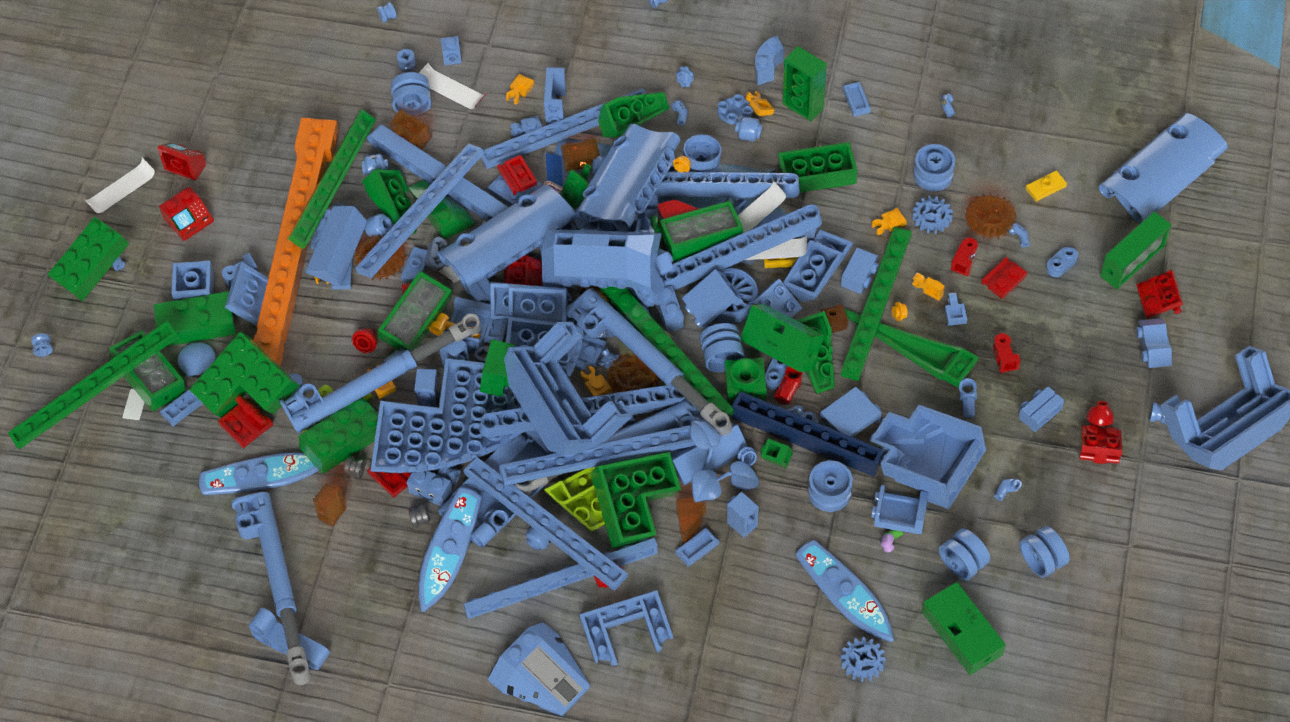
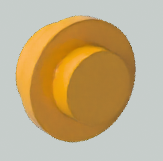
(682, 164)
(899, 311)

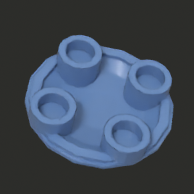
(734, 109)
(195, 358)

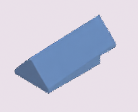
(337, 244)
(816, 266)
(528, 302)
(692, 458)

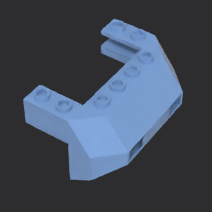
(603, 261)
(551, 398)
(1236, 423)

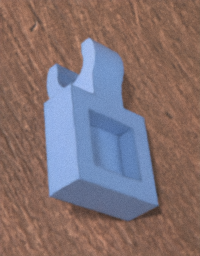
(526, 126)
(955, 312)

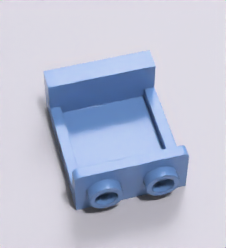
(554, 85)
(710, 298)
(482, 310)
(851, 413)
(899, 511)

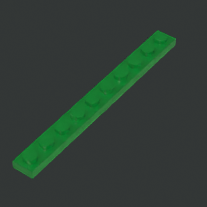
(331, 179)
(876, 304)
(646, 325)
(93, 384)

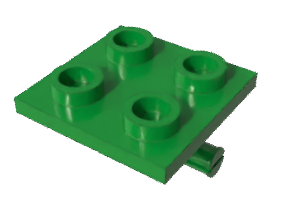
(575, 186)

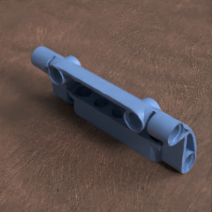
(1164, 166)
(507, 236)
(523, 447)

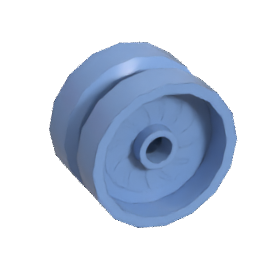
(411, 93)
(934, 167)
(830, 486)
(1044, 551)
(964, 554)

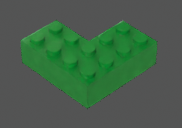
(243, 370)
(624, 494)

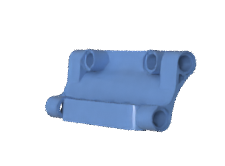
(628, 177)

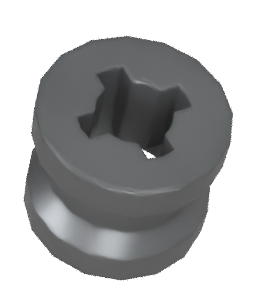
(354, 467)
(418, 516)

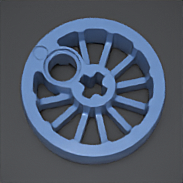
(743, 280)

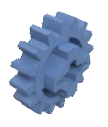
(932, 214)
(867, 667)

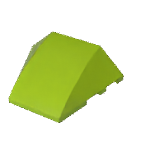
(579, 498)

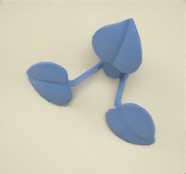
(705, 482)

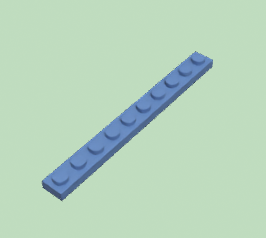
(544, 136)
(419, 211)
(596, 456)
(546, 524)
(554, 580)

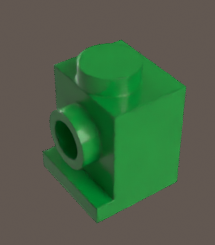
(784, 453)

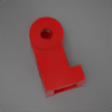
(962, 260)
(1004, 355)

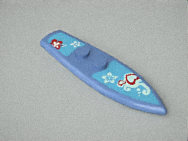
(256, 474)
(448, 546)
(845, 590)

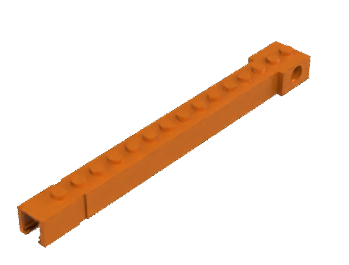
(314, 148)

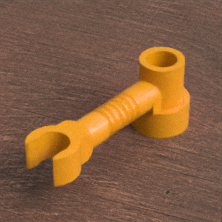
(442, 323)

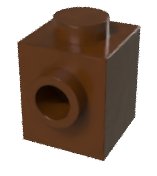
(836, 317)

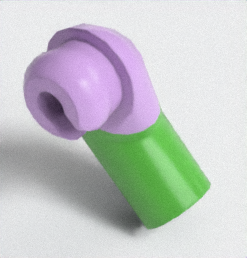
(888, 539)

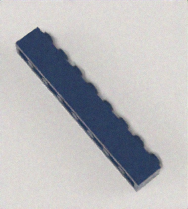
(807, 434)

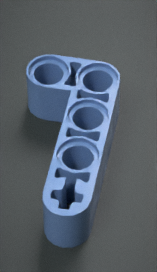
(270, 632)

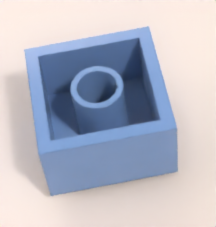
(192, 279)

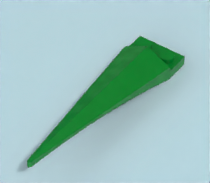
(937, 358)

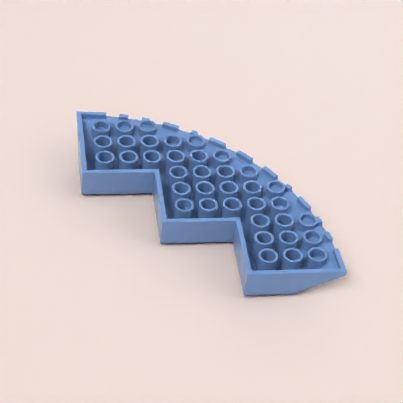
(437, 438)

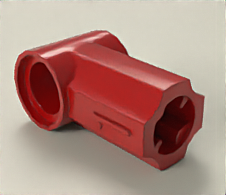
(788, 386)

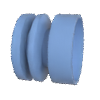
(703, 153)
(720, 344)

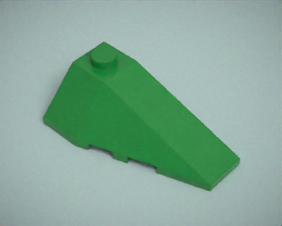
(627, 110)
(388, 192)
(448, 216)
(823, 371)

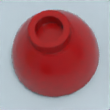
(365, 340)
(1100, 414)

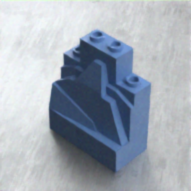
(929, 452)

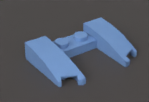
(643, 606)

